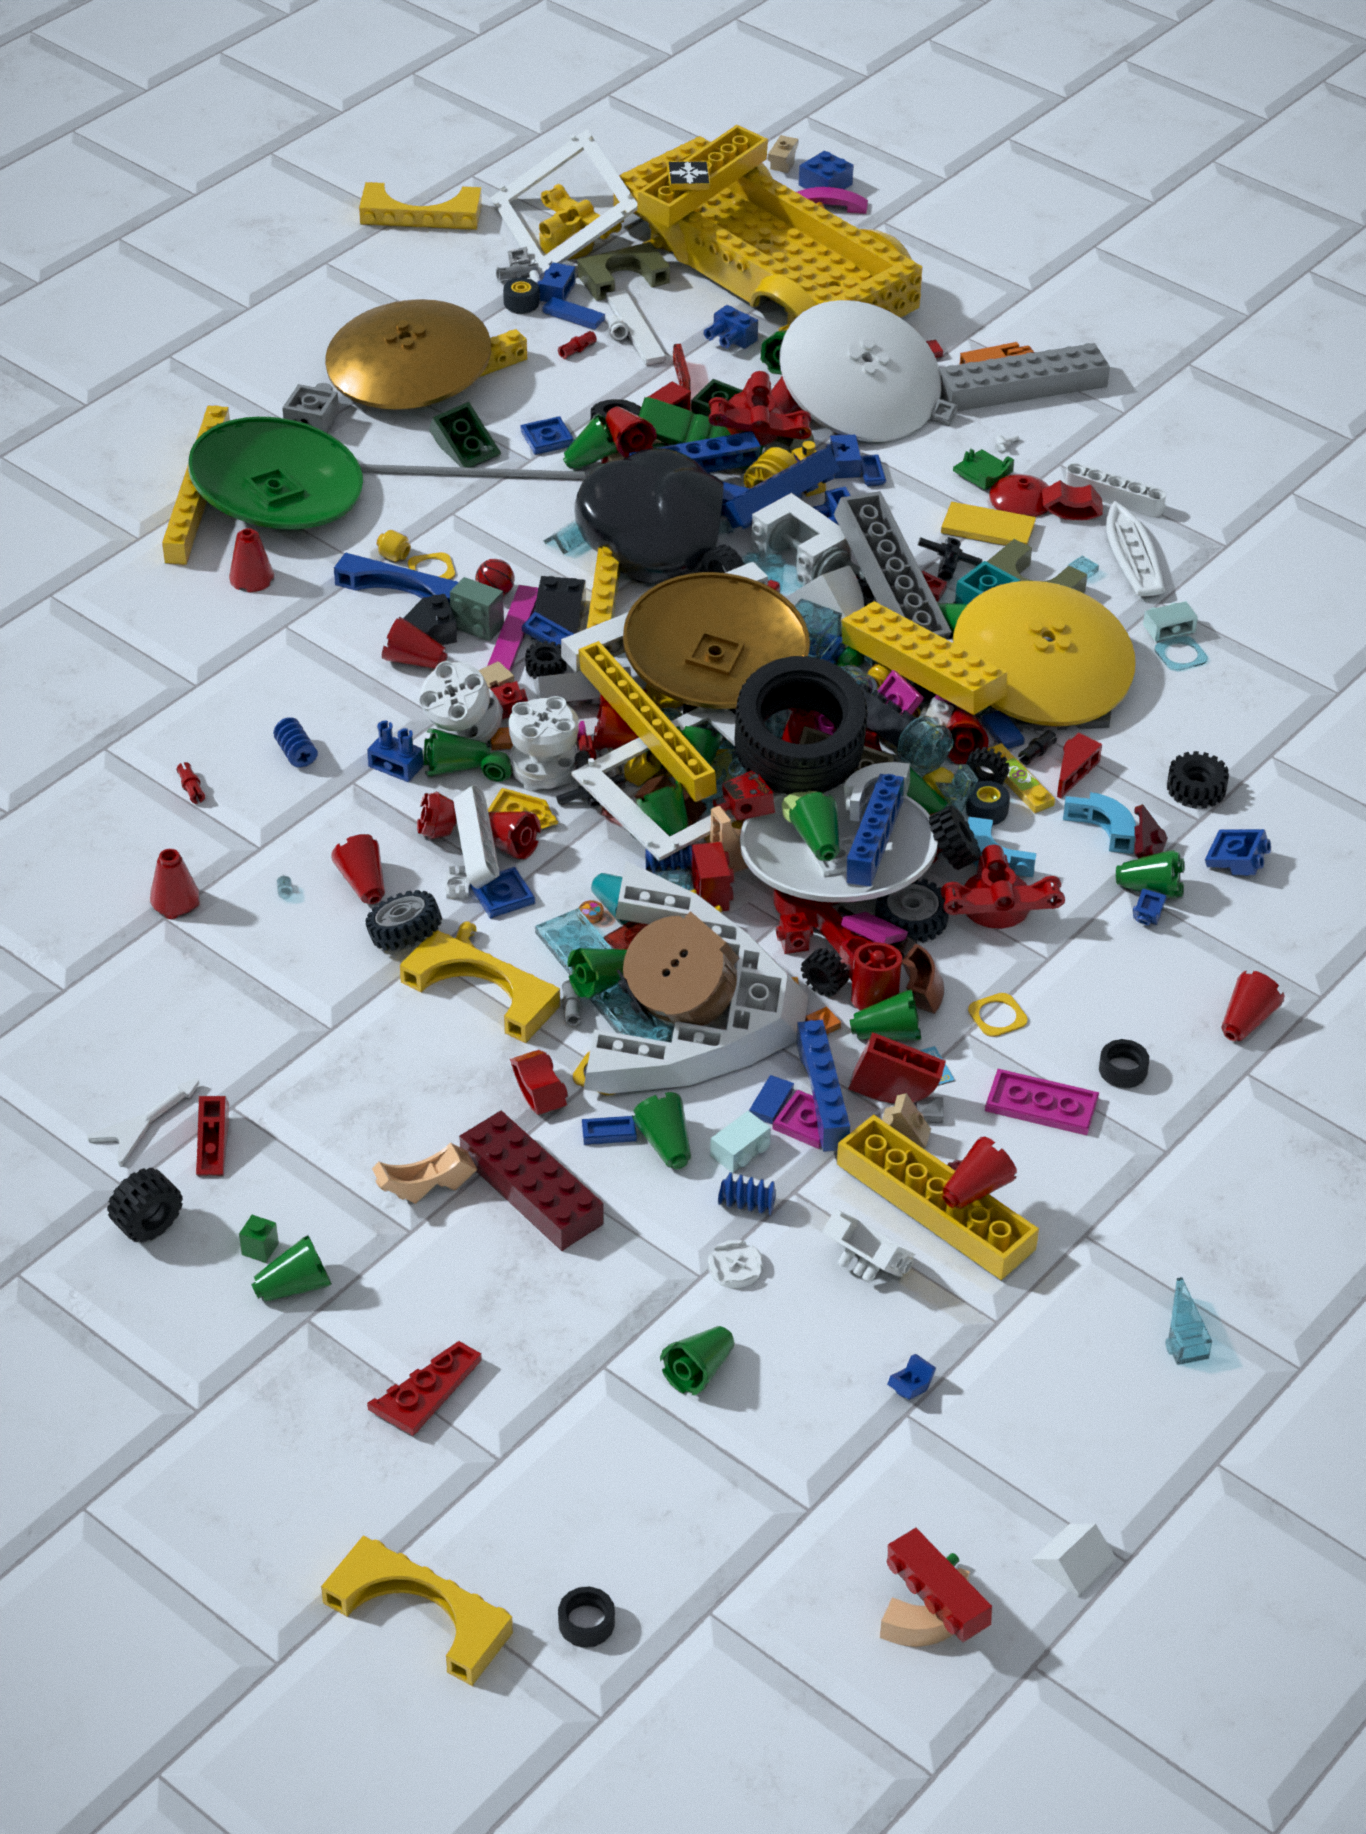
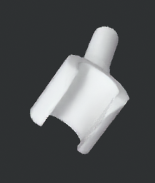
(1004, 442)

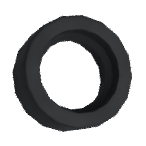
(1125, 1049)
(586, 1597)

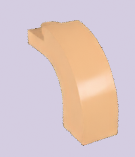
(913, 1624)

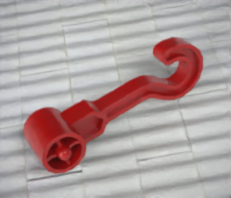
(871, 965)

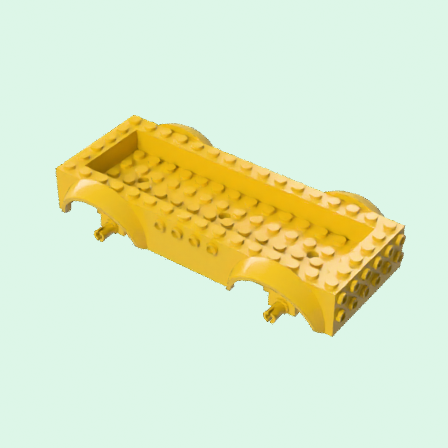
(781, 245)

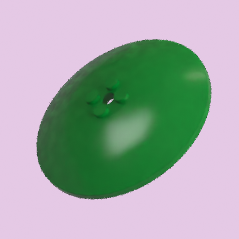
(275, 472)

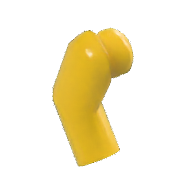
(465, 932)

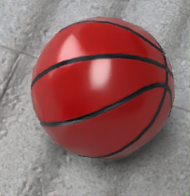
(496, 574)

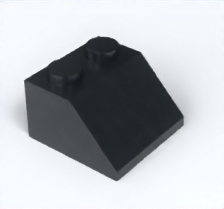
(434, 618)

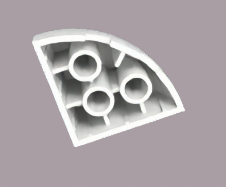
(833, 590)

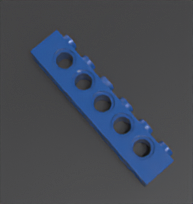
(722, 451)
(875, 830)

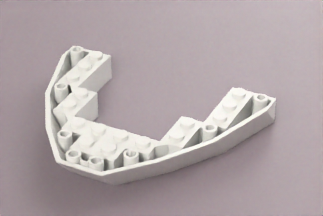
(759, 1015)

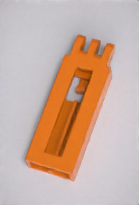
(994, 352)

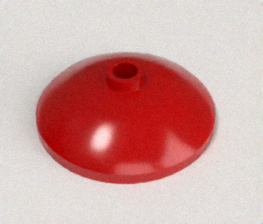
(1019, 495)

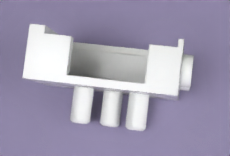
(868, 1244)

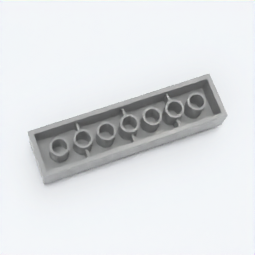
(1024, 376)
(888, 561)

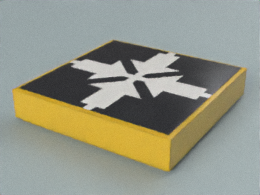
(688, 175)

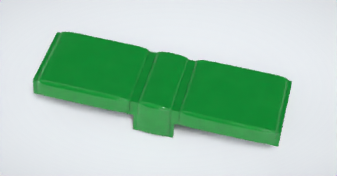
(680, 425)

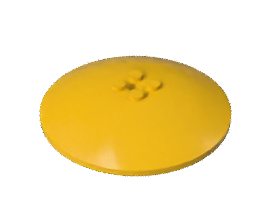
(1057, 681)

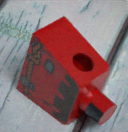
(746, 797)

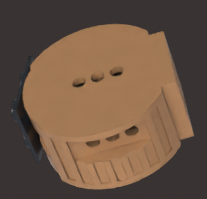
(679, 972)

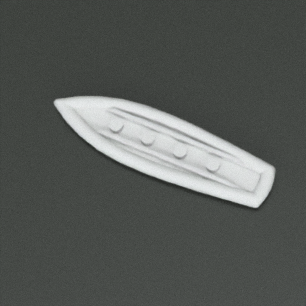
(1134, 551)

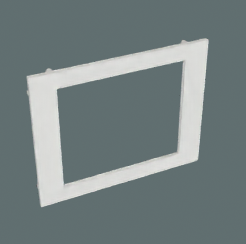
(589, 233)
(626, 811)

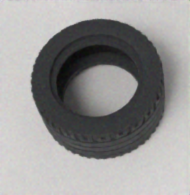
(808, 685)

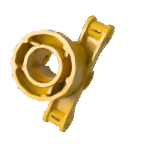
(567, 220)

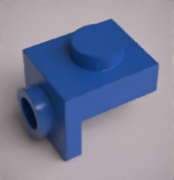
(1149, 907)
(913, 1379)

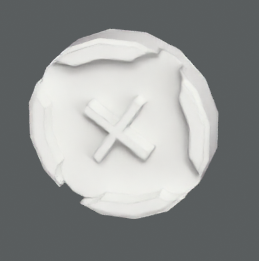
(735, 1264)

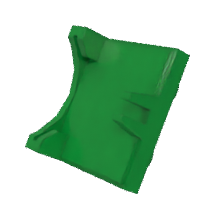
(983, 468)

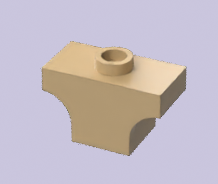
(783, 154)
(908, 1120)

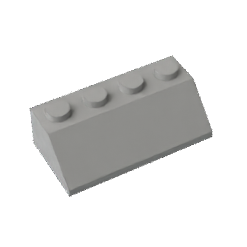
(570, 686)

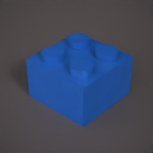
(826, 171)

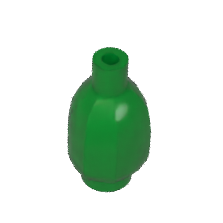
(850, 657)

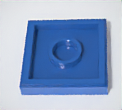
(547, 435)
(504, 893)

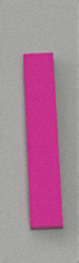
(511, 634)

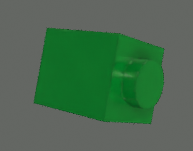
(258, 1238)

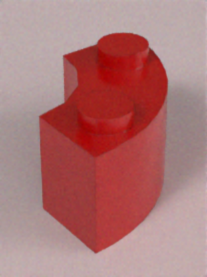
(1072, 502)
(538, 1081)

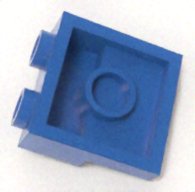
(1240, 850)

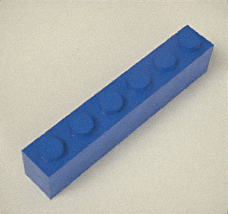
(794, 479)

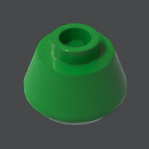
(496, 766)

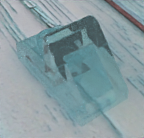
(960, 788)

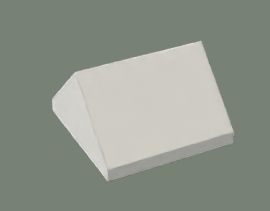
(1076, 1557)

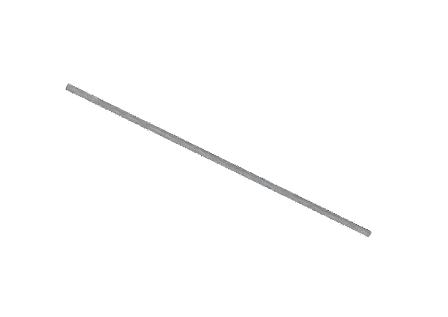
(473, 471)

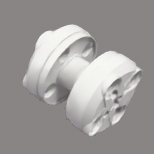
(461, 701)
(543, 743)

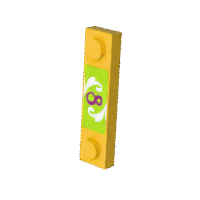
(1024, 783)

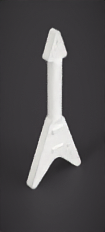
(131, 1131)

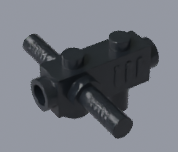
(950, 555)
(581, 759)

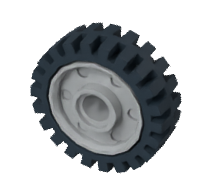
(915, 909)
(403, 920)

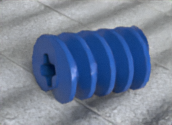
(295, 742)
(681, 858)
(747, 1193)

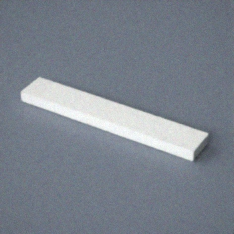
(638, 330)

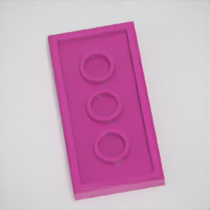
(1042, 1101)

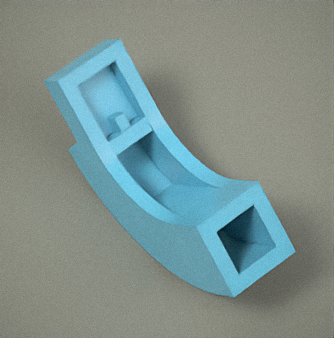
(1108, 815)
(1019, 861)

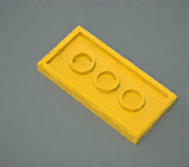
(987, 524)

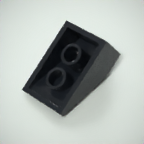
(562, 601)

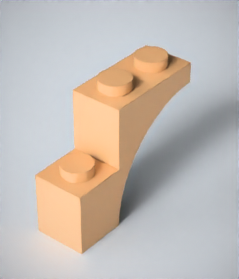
(414, 1180)

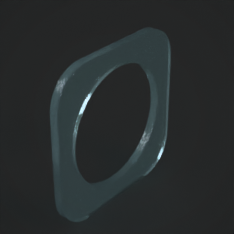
(1200, 660)

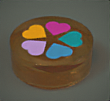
(592, 910)

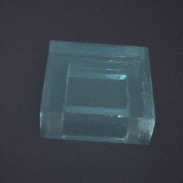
(1085, 565)

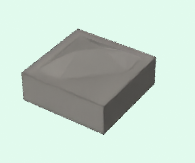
(519, 256)
(943, 412)
(931, 1109)

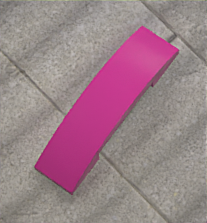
(836, 196)

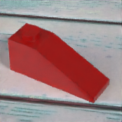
(1079, 758)
(212, 1135)

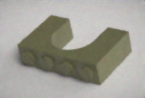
(642, 258)
(1017, 557)

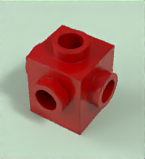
(508, 696)
(794, 932)

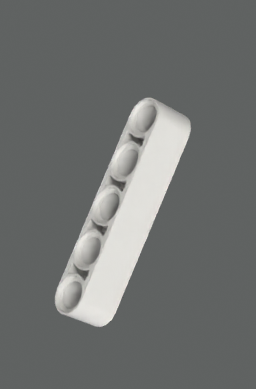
(1111, 488)
(476, 837)

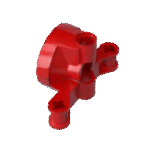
(758, 412)
(997, 895)

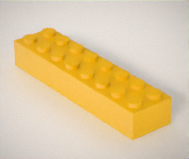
(728, 160)
(924, 657)
(914, 1183)

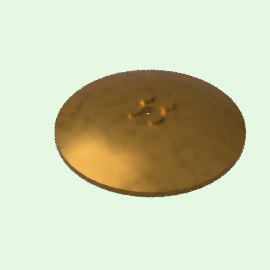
(408, 354)
(691, 616)

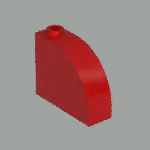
(895, 1069)

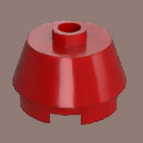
(437, 816)

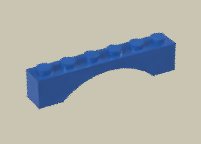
(365, 573)
(827, 1094)

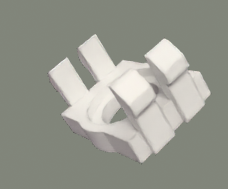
(460, 877)

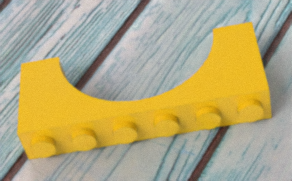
(457, 213)
(448, 957)
(377, 1571)

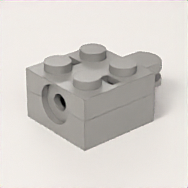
(312, 405)

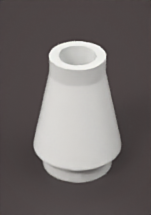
(617, 328)

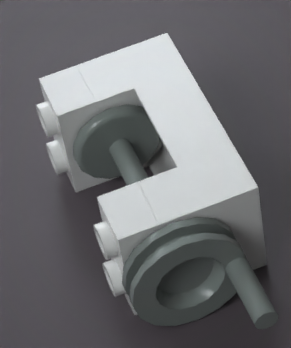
(806, 531)

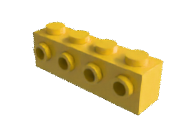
(506, 351)

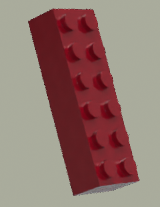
(532, 1180)

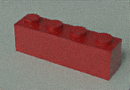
(939, 1585)

